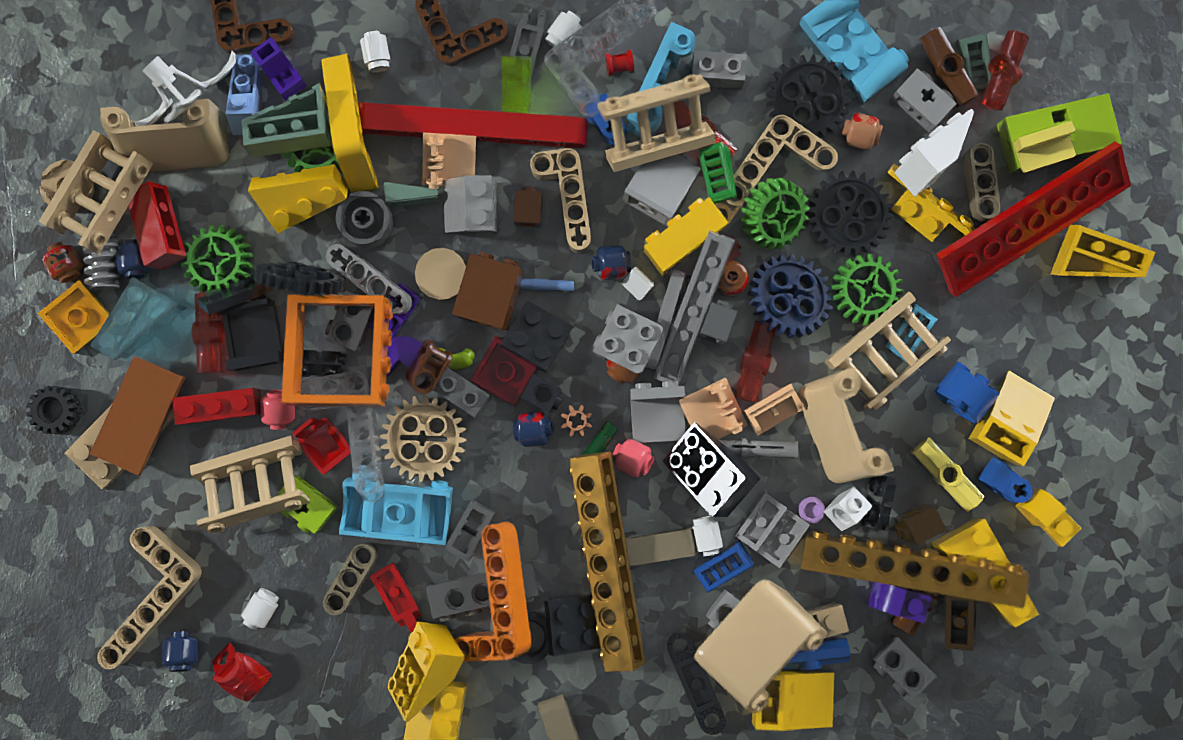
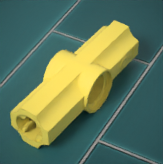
(959, 486)

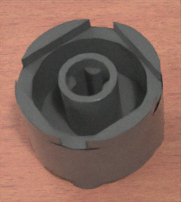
(355, 209)

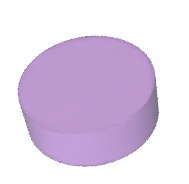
(811, 509)

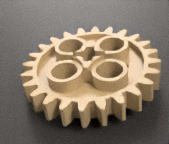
(422, 462)

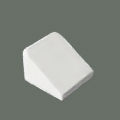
(638, 283)

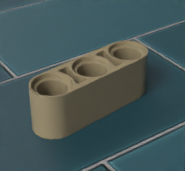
(986, 171)
(660, 546)
(341, 587)
(557, 719)

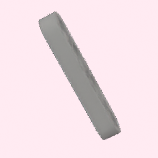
(369, 278)
(666, 313)

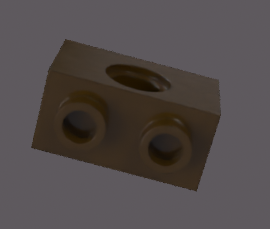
(919, 524)
(960, 623)

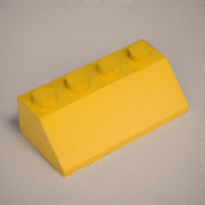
(440, 717)

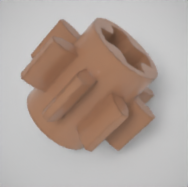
(583, 417)

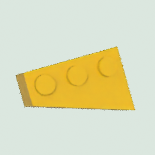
(299, 195)
(683, 235)
(1098, 254)

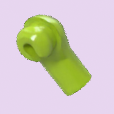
(461, 359)

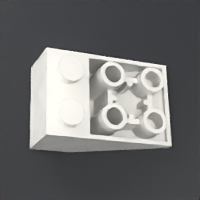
(935, 155)

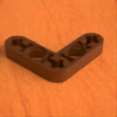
(234, 28)
(450, 41)

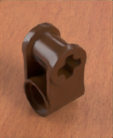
(428, 365)

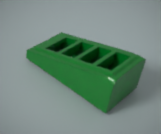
(714, 156)

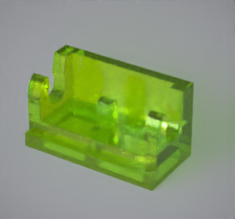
(516, 83)

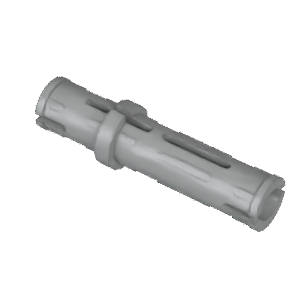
(762, 448)

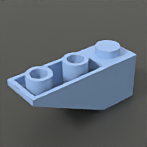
(244, 92)

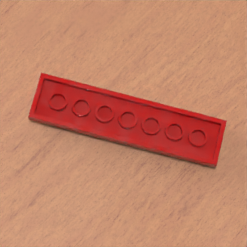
(1034, 219)

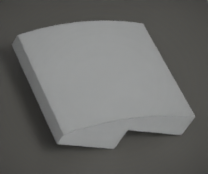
(773, 530)

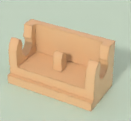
(773, 409)

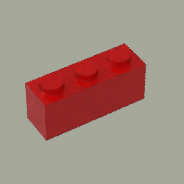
(156, 226)
(217, 406)

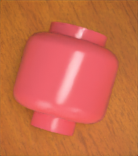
(275, 412)
(633, 458)

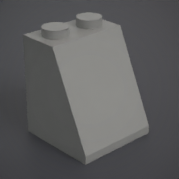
(662, 186)
(470, 204)

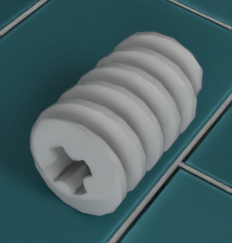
(101, 267)

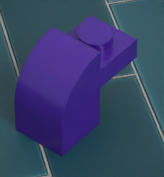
(278, 68)
(403, 350)
(899, 601)

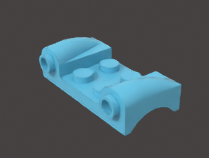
(676, 44)
(854, 47)
(400, 514)

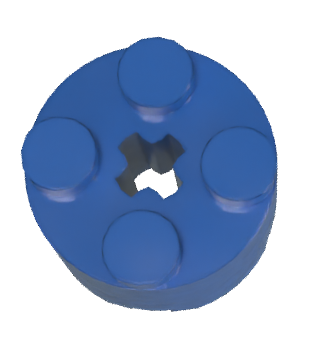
(966, 393)

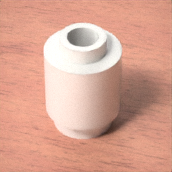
(562, 28)
(375, 51)
(707, 535)
(260, 609)

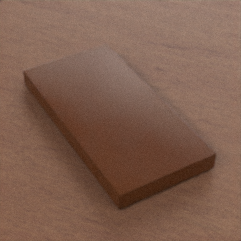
(137, 415)

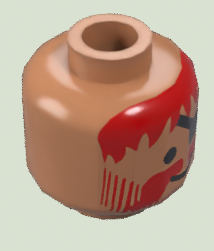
(862, 131)

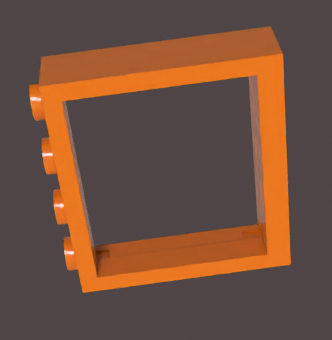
(294, 351)

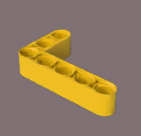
(346, 124)

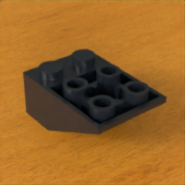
(710, 471)

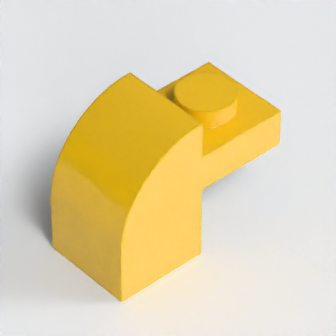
(1050, 515)

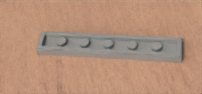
(694, 307)

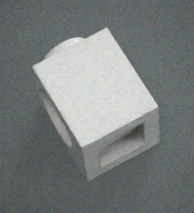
(847, 508)

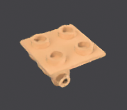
(447, 157)
(714, 409)

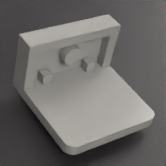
(628, 339)
(657, 412)

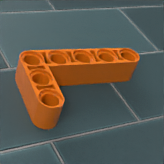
(503, 603)

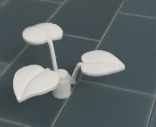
(162, 75)

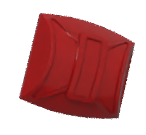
(322, 443)
(240, 674)

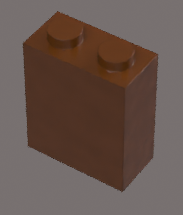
(488, 291)

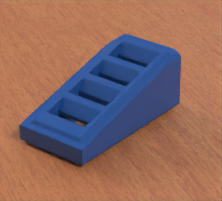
(728, 574)

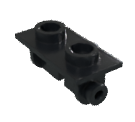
(329, 364)
(879, 489)

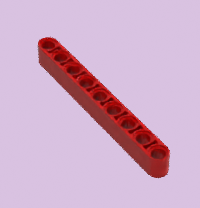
(485, 125)

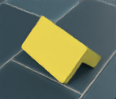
(1045, 147)

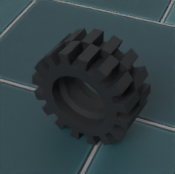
(38, 406)

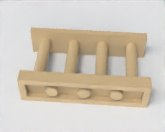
(663, 145)
(78, 183)
(883, 326)
(234, 465)

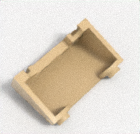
(191, 144)
(834, 430)
(758, 643)

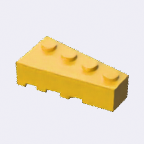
(977, 541)

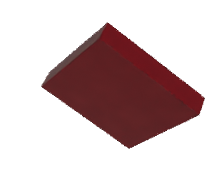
(503, 373)

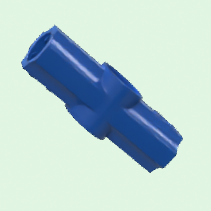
(829, 652)

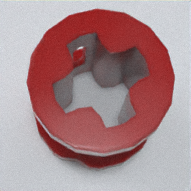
(619, 63)

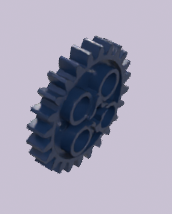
(790, 296)

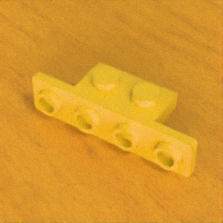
(928, 212)

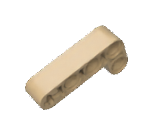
(569, 201)

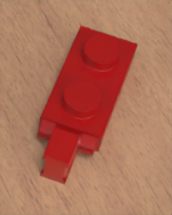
(397, 596)

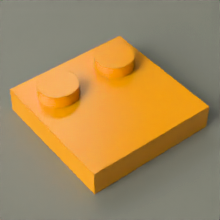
(75, 316)

